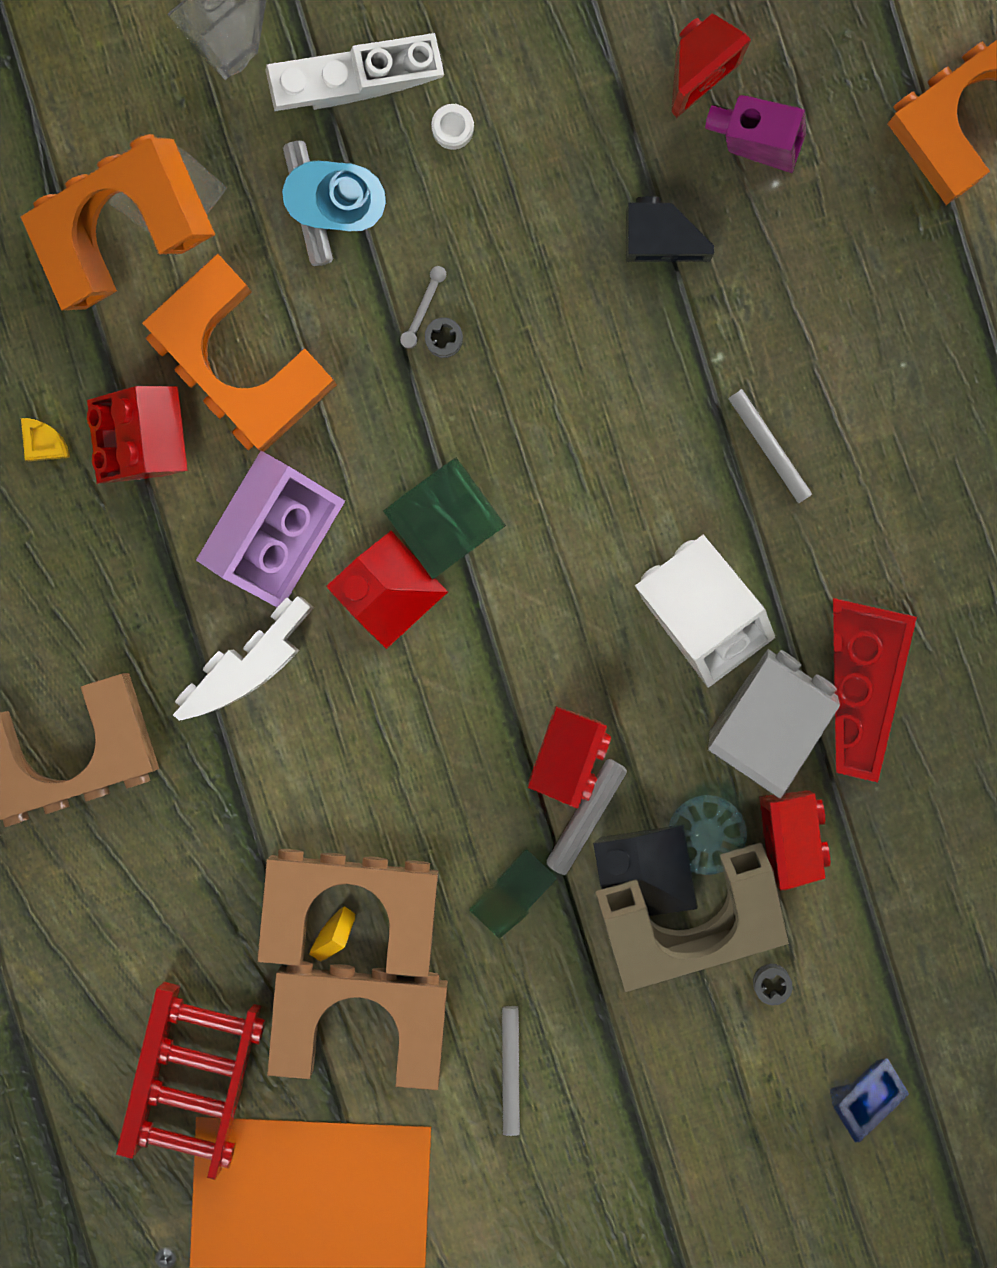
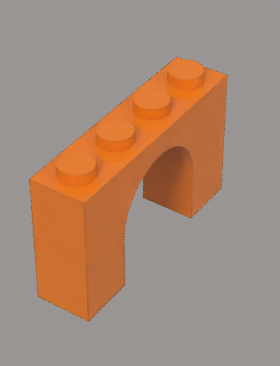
(931, 127)
(66, 222)
(184, 329)

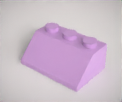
(270, 530)

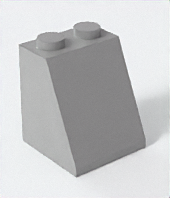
(774, 721)

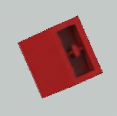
(136, 434)
(568, 757)

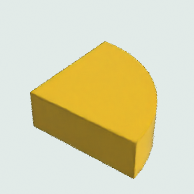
(42, 441)
(333, 935)

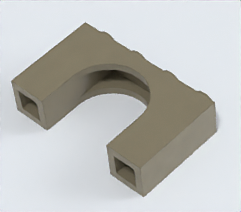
(743, 927)

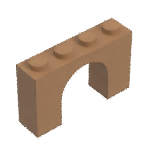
(120, 755)
(404, 891)
(307, 993)

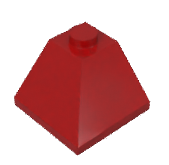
(704, 58)
(386, 589)

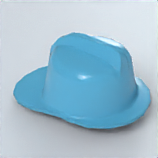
(334, 196)

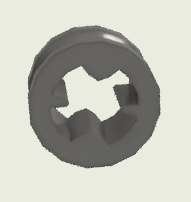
(436, 327)
(770, 971)

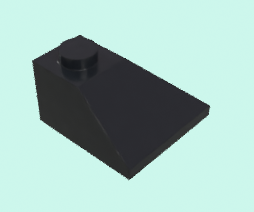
(654, 859)

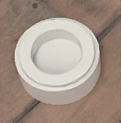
(452, 126)

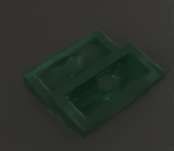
(444, 518)

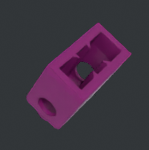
(775, 134)

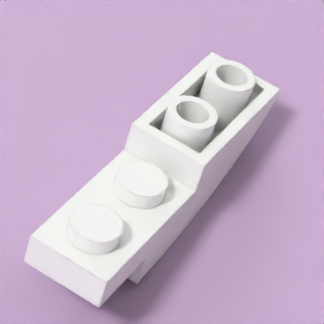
(355, 75)
(233, 676)

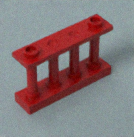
(149, 1091)

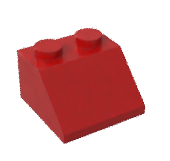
(794, 838)

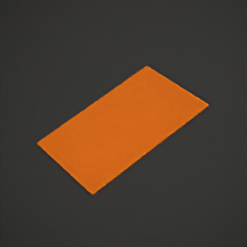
(312, 1196)

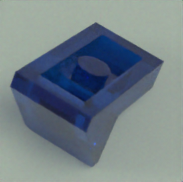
(868, 1098)

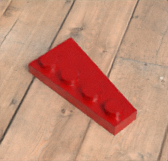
(868, 675)

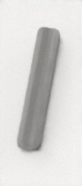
(315, 238)
(586, 817)

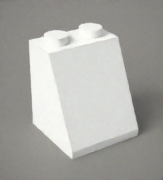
(706, 609)

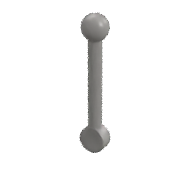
(408, 338)

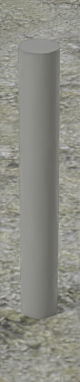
(770, 446)
(510, 1070)

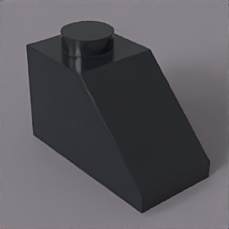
(663, 234)

